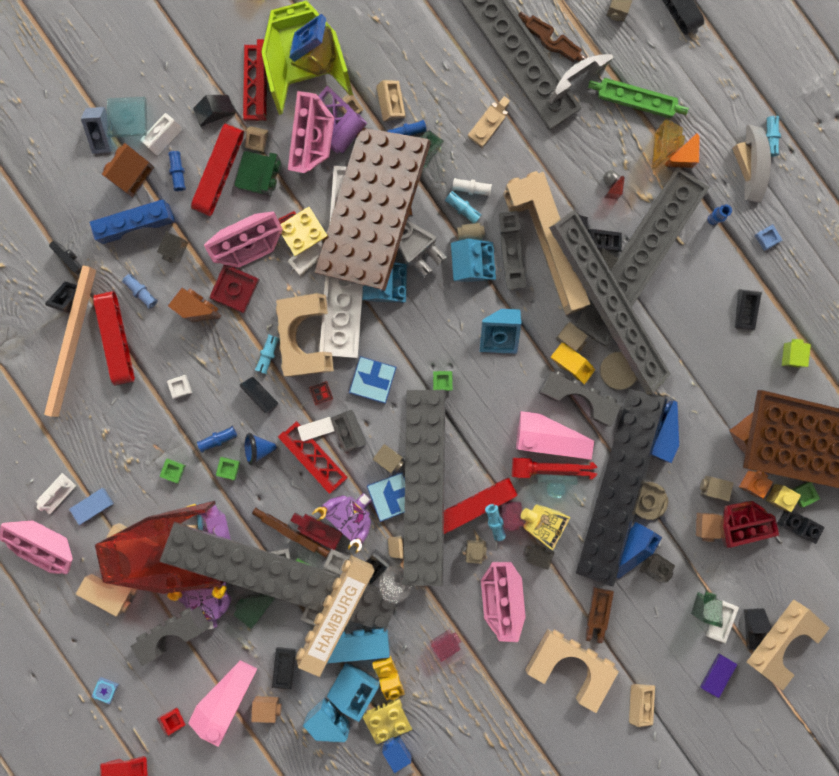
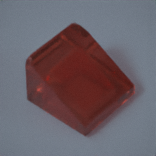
(617, 189)

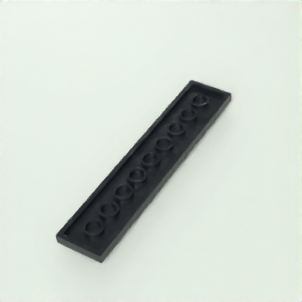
(621, 487)

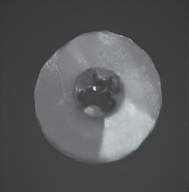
(391, 585)

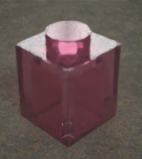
(511, 515)
(446, 644)

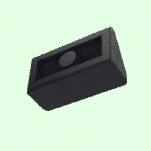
(259, 394)

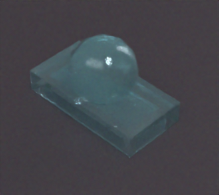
(556, 483)

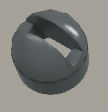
(610, 177)

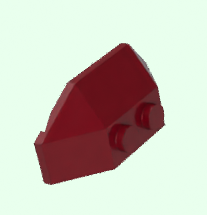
(746, 524)

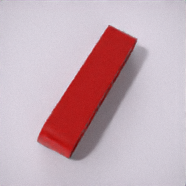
(217, 169)
(113, 338)
(476, 504)

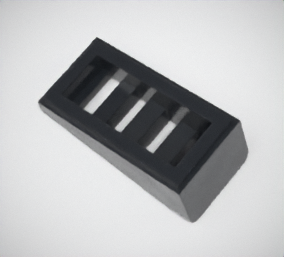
(617, 240)
(741, 301)

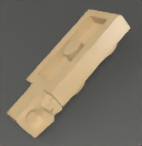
(489, 122)

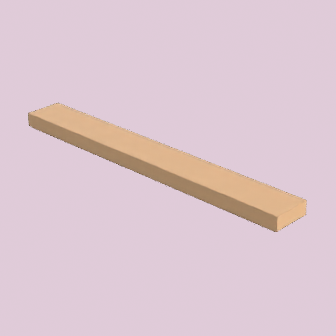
(70, 341)

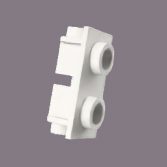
(55, 494)

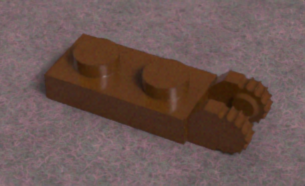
(599, 613)

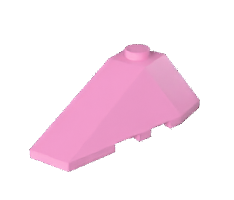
(546, 436)
(217, 709)

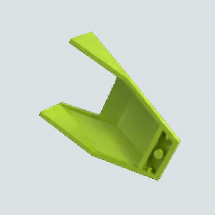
(277, 48)

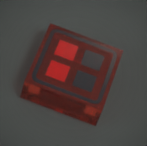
(321, 393)

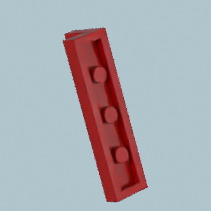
(259, 82)
(308, 463)

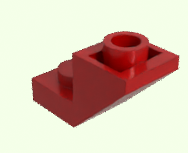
(131, 767)

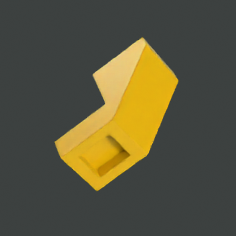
(573, 362)
(388, 678)

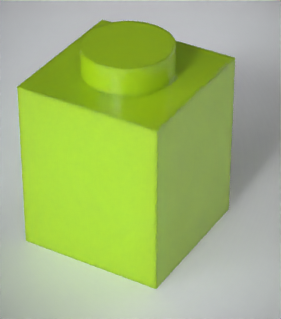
(796, 354)

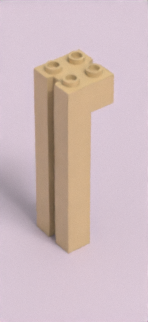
(535, 195)

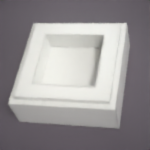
(179, 387)

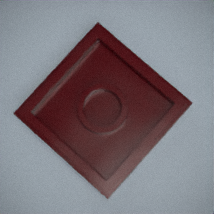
(234, 288)

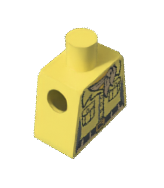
(545, 524)

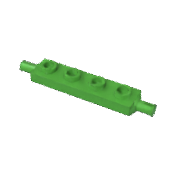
(638, 98)

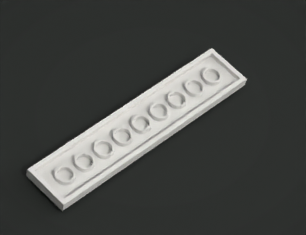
(344, 302)

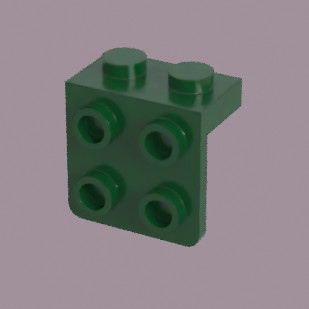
(258, 173)

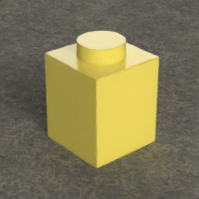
(783, 497)

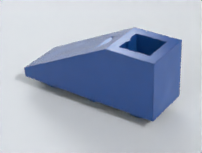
(668, 434)
(639, 546)

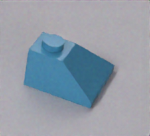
(501, 332)

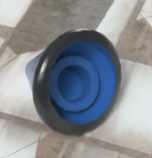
(257, 448)

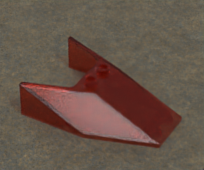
(135, 552)

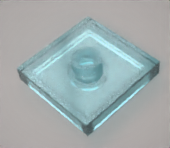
(126, 116)

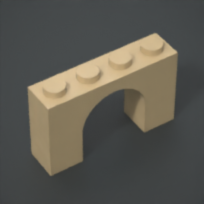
(290, 315)
(107, 596)
(769, 654)
(599, 672)

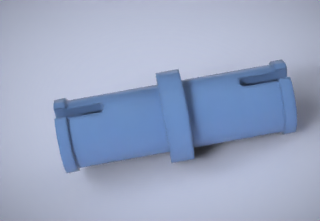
(139, 291)

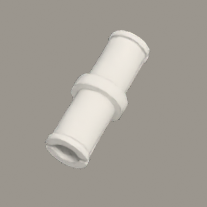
(472, 187)

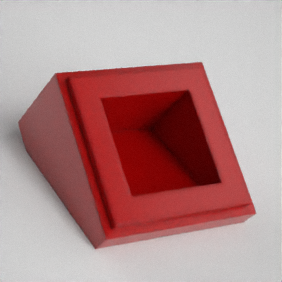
(171, 721)

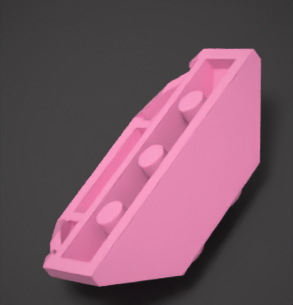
(310, 133)
(245, 240)
(38, 545)
(503, 601)

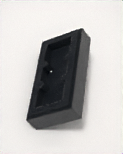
(66, 256)
(283, 668)

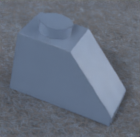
(95, 127)

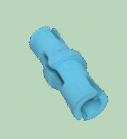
(773, 134)
(463, 207)
(267, 354)
(495, 522)

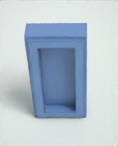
(91, 506)

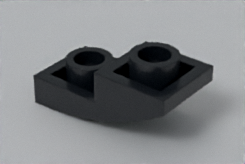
(801, 526)

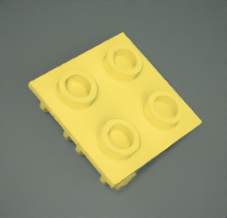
(302, 231)
(387, 721)

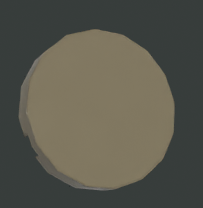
(617, 372)
(652, 501)

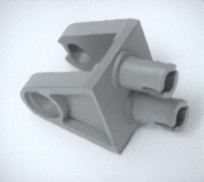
(416, 245)

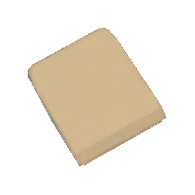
(352, 102)
(256, 138)
(396, 547)

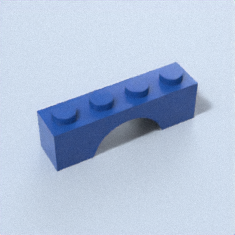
(145, 216)

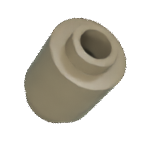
(471, 231)

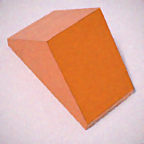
(687, 155)

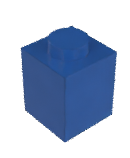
(396, 754)

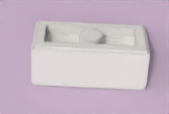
(161, 134)

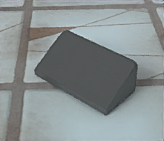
(348, 431)

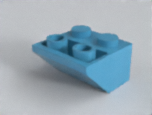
(473, 260)
(395, 288)
(353, 691)
(326, 723)

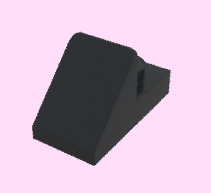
(756, 626)

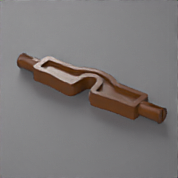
(544, 32)
(295, 536)

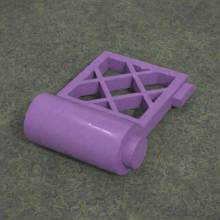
(348, 126)

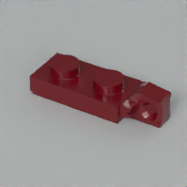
(317, 530)

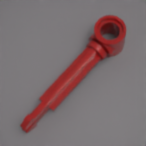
(526, 468)

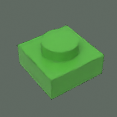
(442, 380)
(227, 468)
(172, 470)
(807, 493)

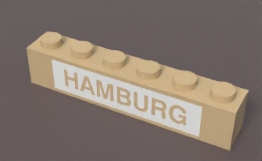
(335, 615)

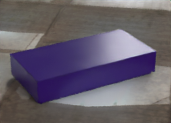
(718, 675)

